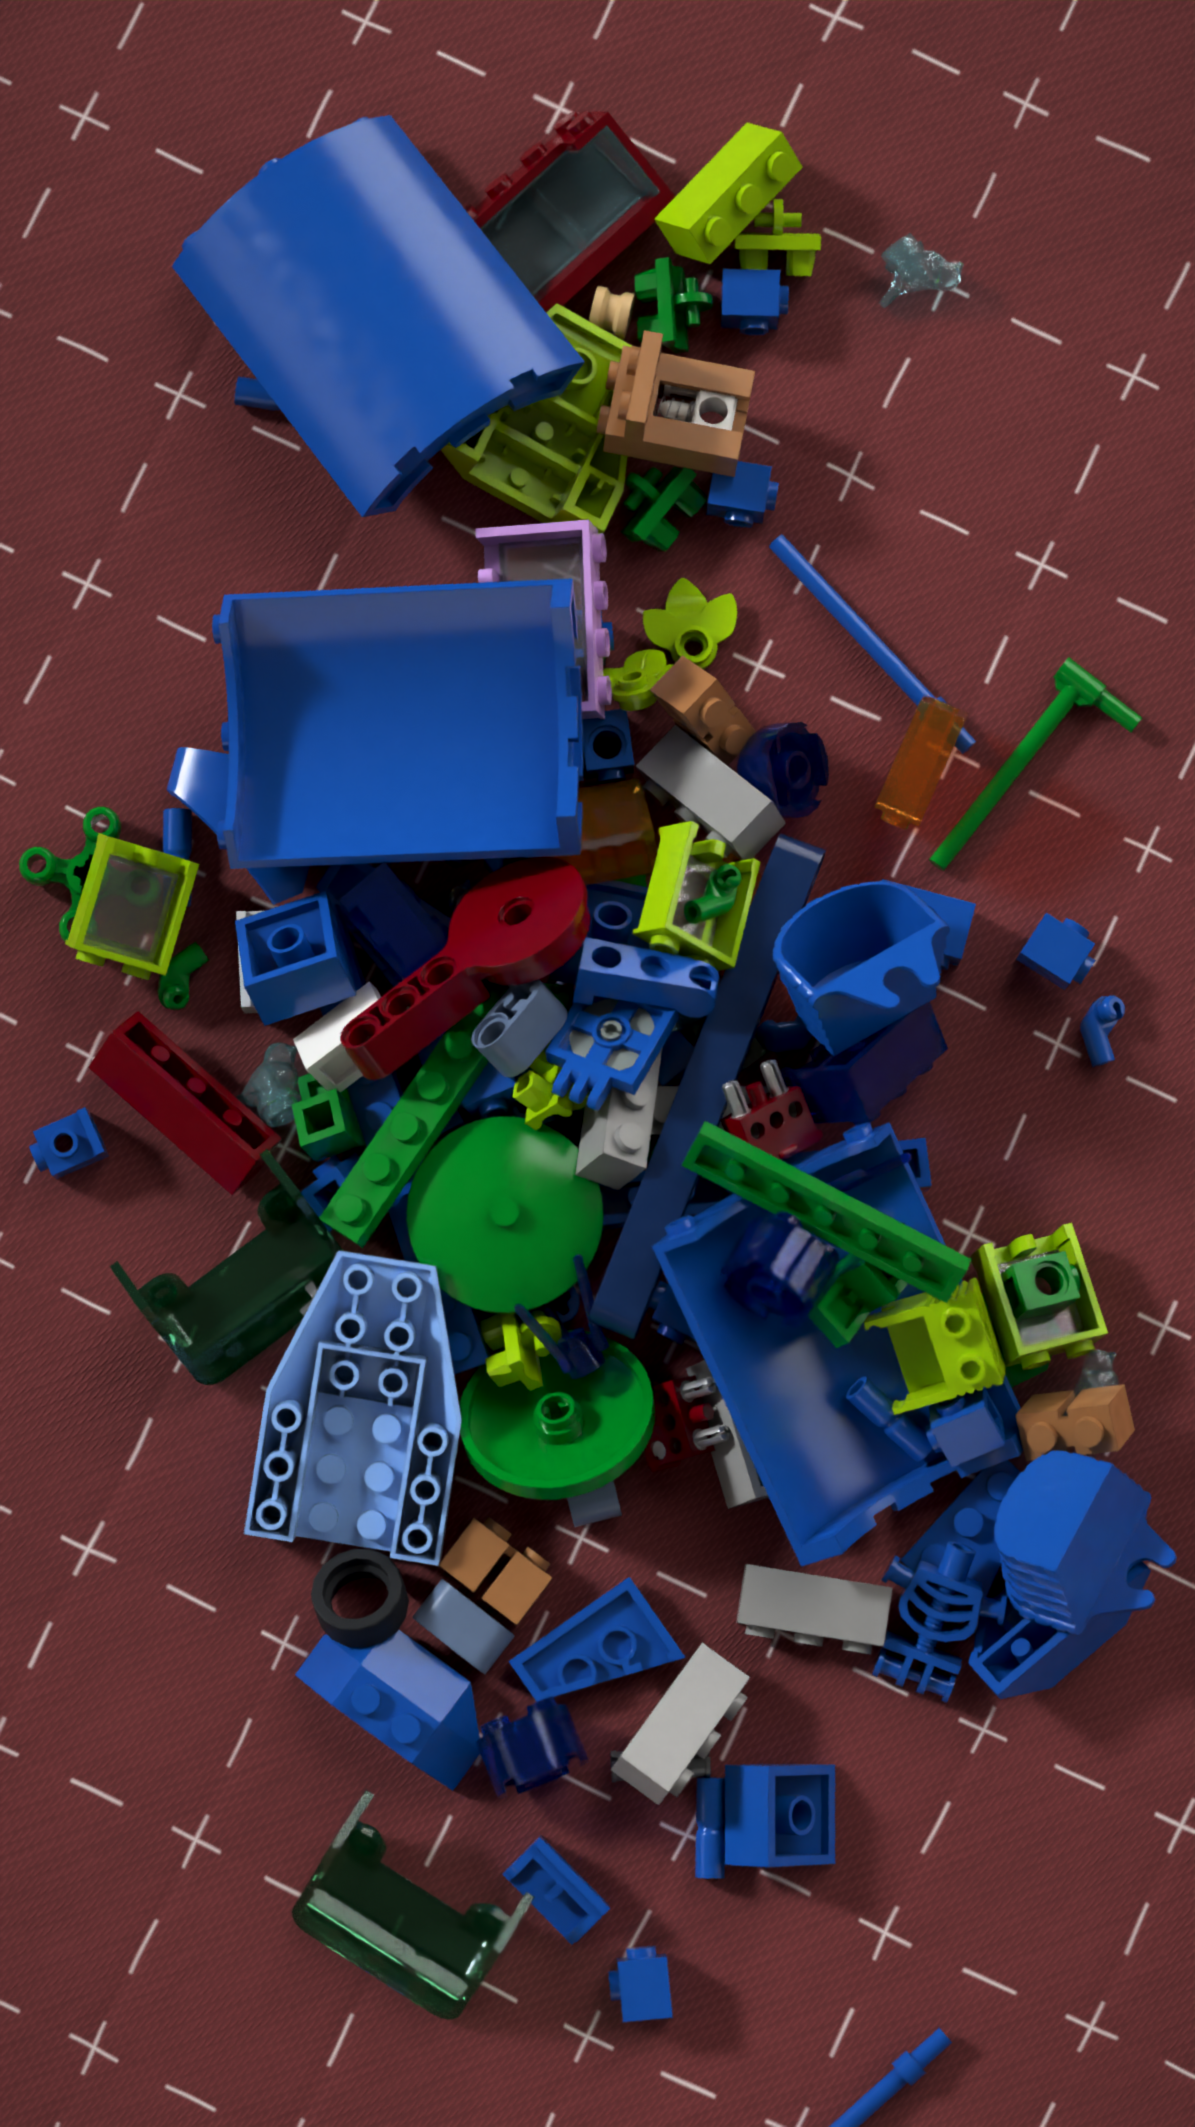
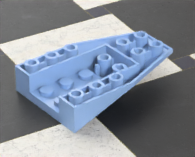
(362, 1416)

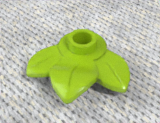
(691, 619)
(635, 679)

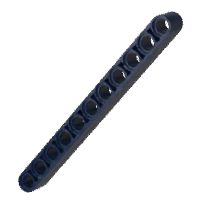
(700, 1096)

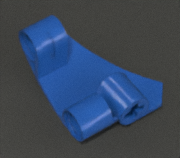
(201, 784)

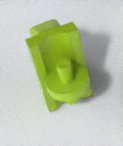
(799, 246)
(535, 1092)
(521, 1350)

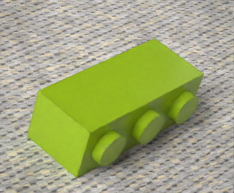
(728, 193)

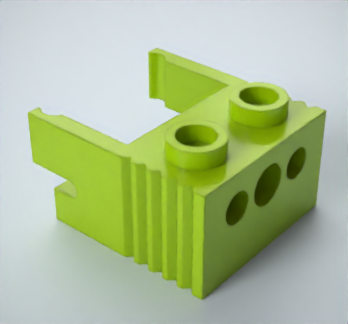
(942, 1345)

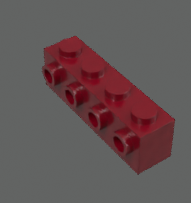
(184, 1106)

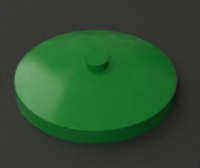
(503, 1214)
(563, 1434)

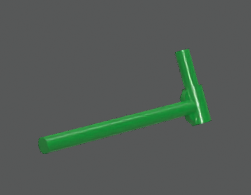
(1074, 687)

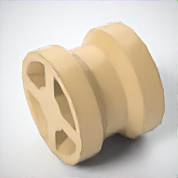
(612, 311)

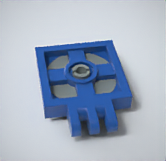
(607, 1047)

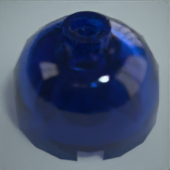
(786, 767)

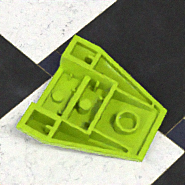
(549, 452)

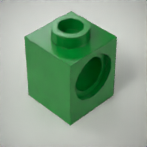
(1024, 1295)

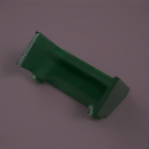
(246, 1297)
(397, 1926)

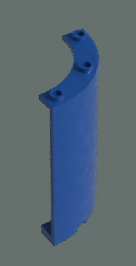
(372, 308)
(401, 724)
(790, 1383)

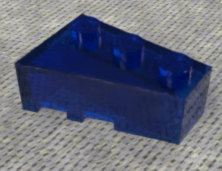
(393, 923)
(871, 1072)

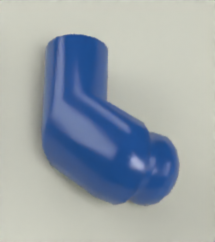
(1097, 1026)

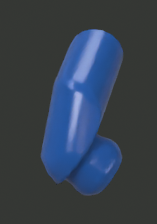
(783, 1035)

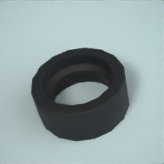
(349, 1567)

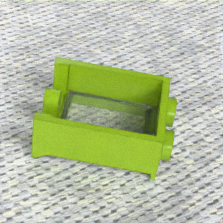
(681, 876)
(131, 907)
(1039, 1337)

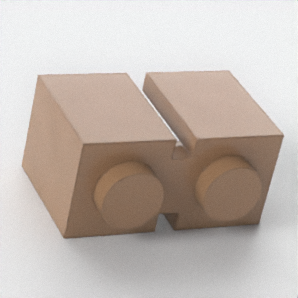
(703, 709)
(1094, 1423)
(478, 1553)

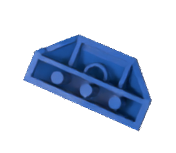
(1035, 1657)
(402, 1700)

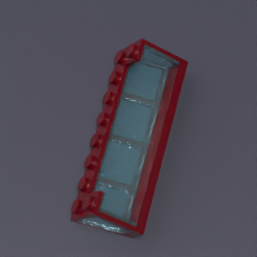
(571, 206)

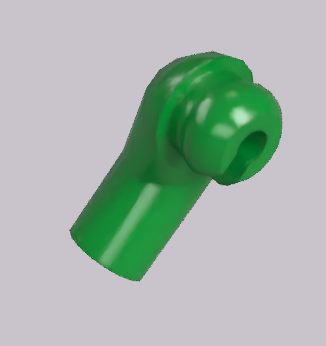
(717, 895)
(174, 987)

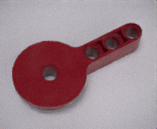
(504, 930)

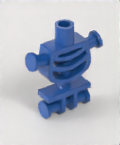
(948, 1586)

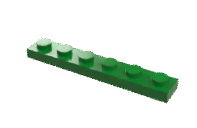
(410, 1129)
(826, 1212)

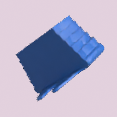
(860, 960)
(1071, 1539)

